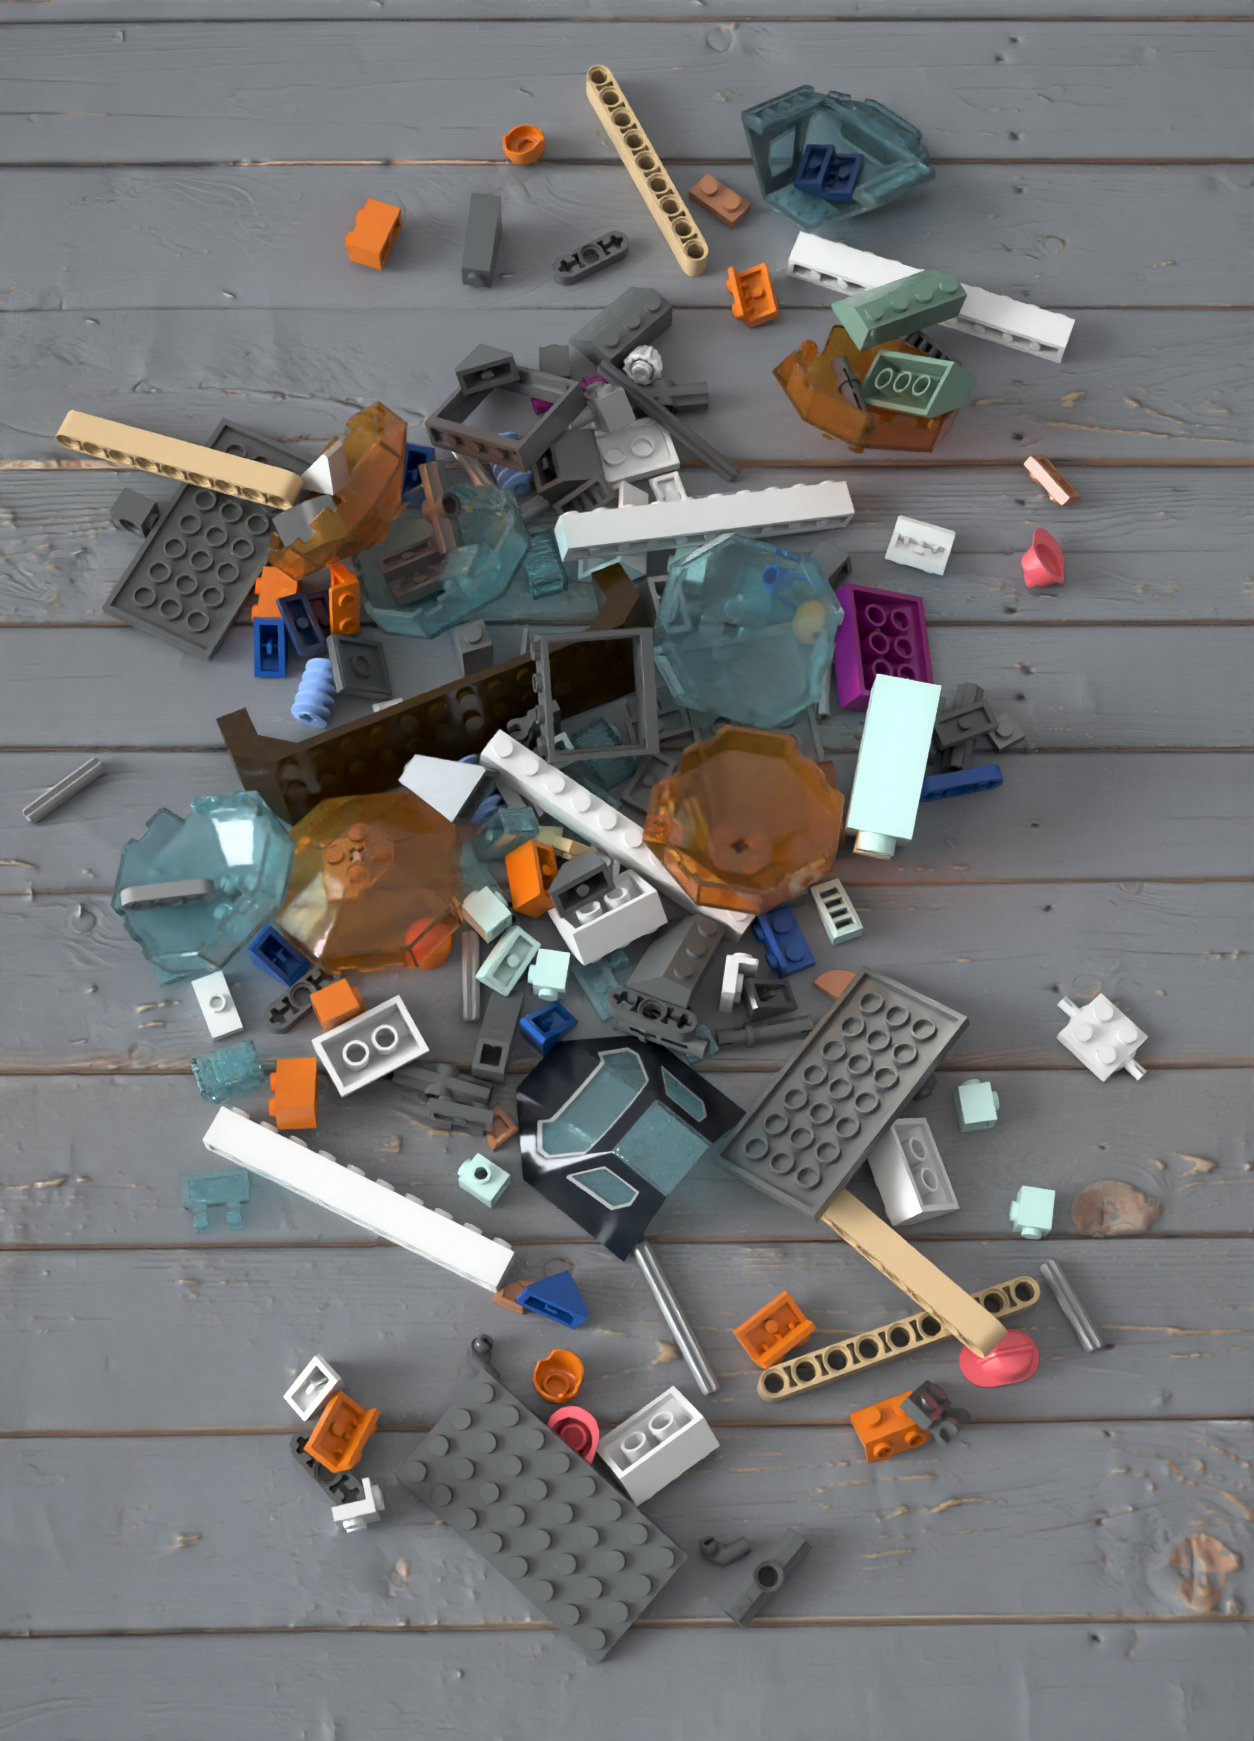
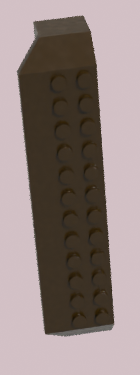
(441, 723)

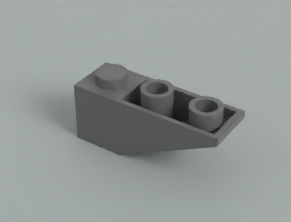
(497, 1037)

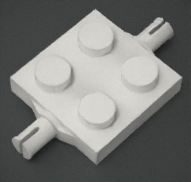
(1102, 1037)

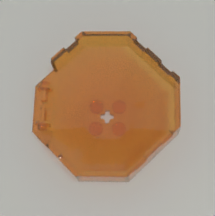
(814, 394)
(364, 503)
(751, 791)
(380, 909)

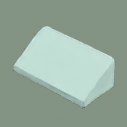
(508, 960)

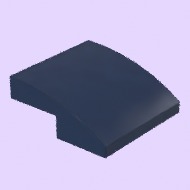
(829, 173)
(307, 621)

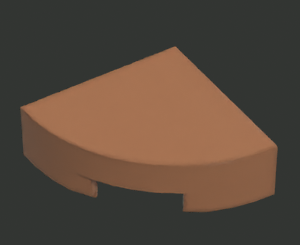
(834, 982)
(503, 1130)
(507, 1295)

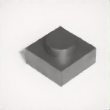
(1007, 734)

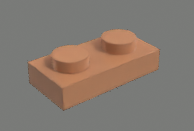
(719, 200)
(1046, 474)

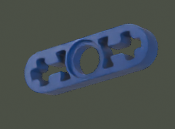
(960, 783)

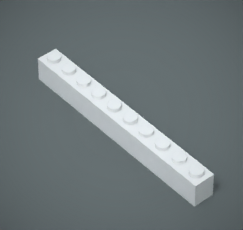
(982, 314)
(701, 520)
(594, 822)
(360, 1199)

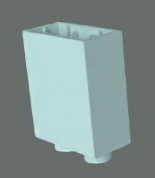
(891, 765)

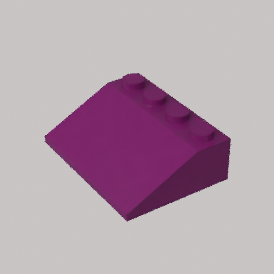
(878, 635)

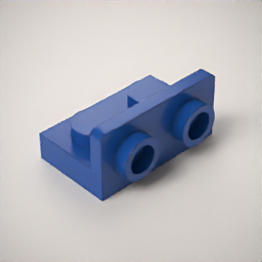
(784, 943)

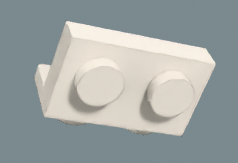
(920, 545)
(357, 1514)

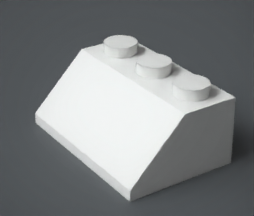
(633, 564)
(612, 919)
(370, 1046)
(911, 1174)
(656, 1445)

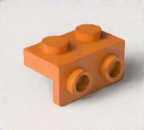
(753, 295)
(344, 602)
(774, 1331)
(887, 1429)
(342, 1433)

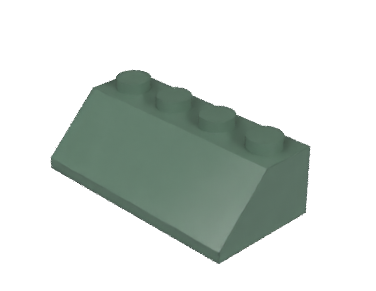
(900, 307)
(915, 384)

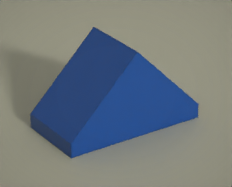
(415, 456)
(270, 647)
(277, 957)
(547, 1026)
(555, 1299)

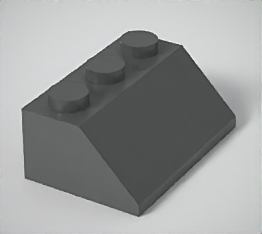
(625, 324)
(678, 959)

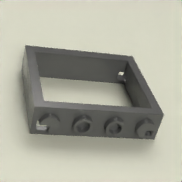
(449, 433)
(645, 695)

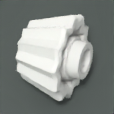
(643, 365)

